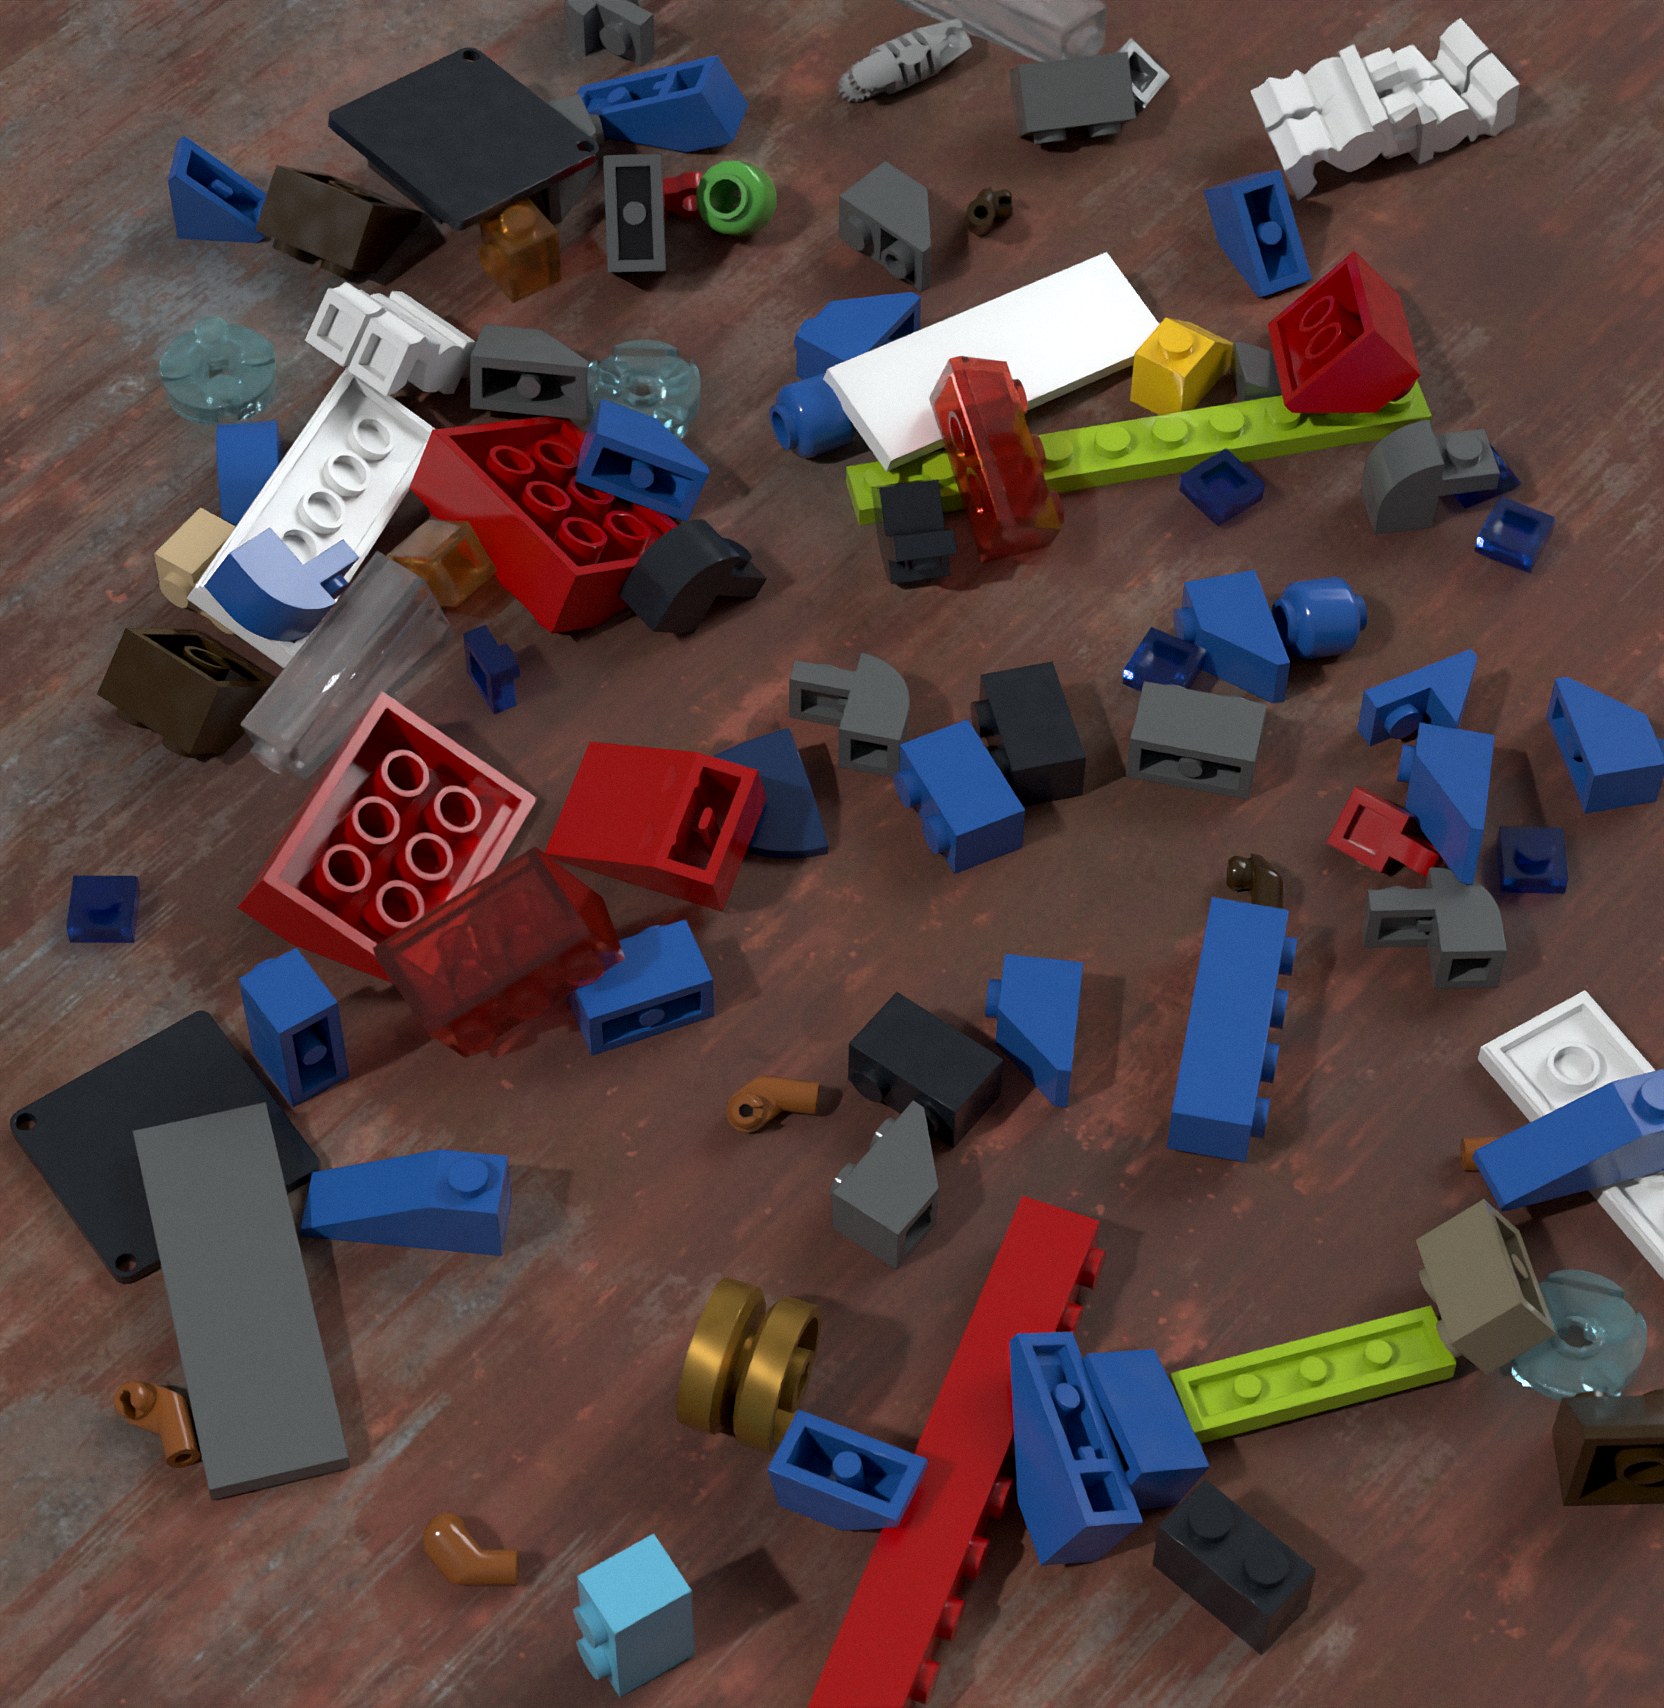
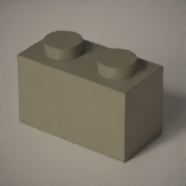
(1483, 1288)

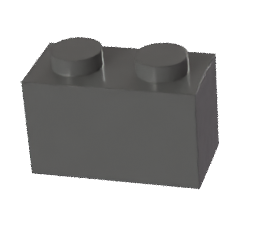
(1072, 96)
(634, 213)
(1196, 740)

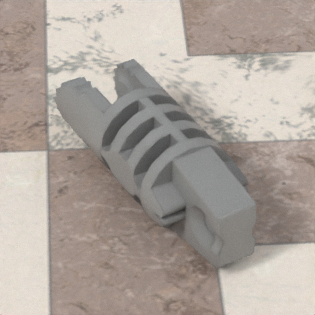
(905, 61)

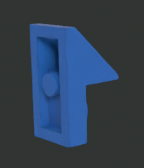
(1426, 695)

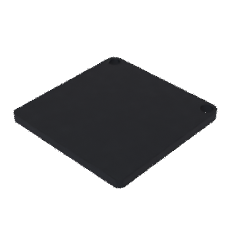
(464, 137)
(88, 1143)

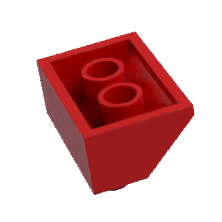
(1344, 344)

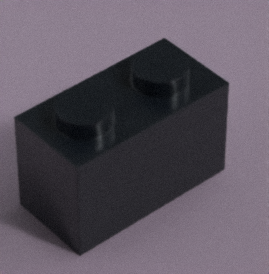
(1031, 733)
(920, 1058)
(1233, 1567)

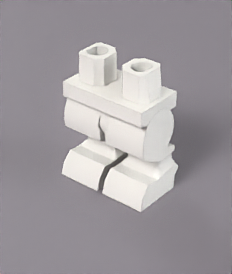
(1455, 94)
(1335, 114)
(390, 341)

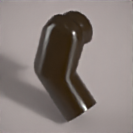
(986, 208)
(1257, 877)

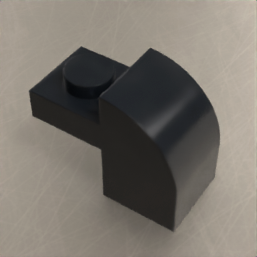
(912, 531)
(684, 575)

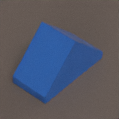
(212, 198)

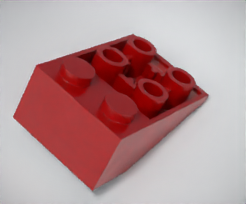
(660, 820)

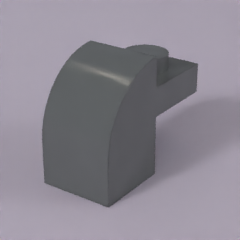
(613, 24)
(1416, 467)
(863, 703)
(1450, 918)

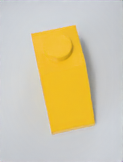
(1178, 366)

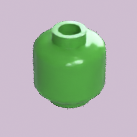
(719, 199)

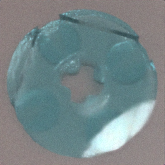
(212, 347)
(651, 363)
(1606, 1319)

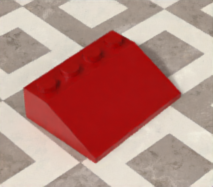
(548, 536)
(385, 838)

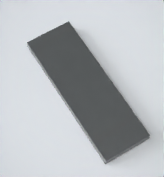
(240, 1302)

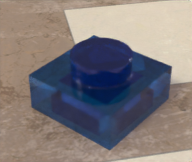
(1221, 487)
(1515, 534)
(1164, 661)
(491, 668)
(1532, 860)
(103, 909)

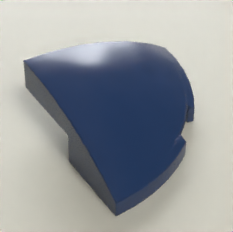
(790, 817)

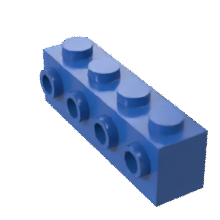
(1229, 1030)

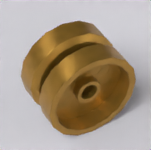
(748, 1364)

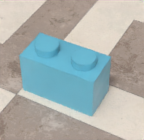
(634, 1616)

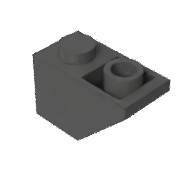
(890, 223)
(892, 1192)

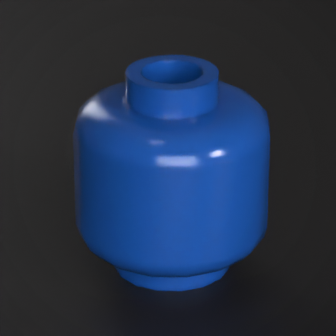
(810, 418)
(1319, 617)

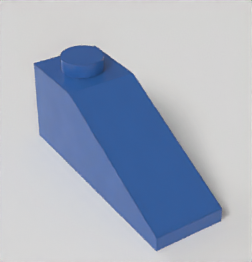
(670, 106)
(1449, 791)
(1580, 1146)
(414, 1201)
(1064, 1454)

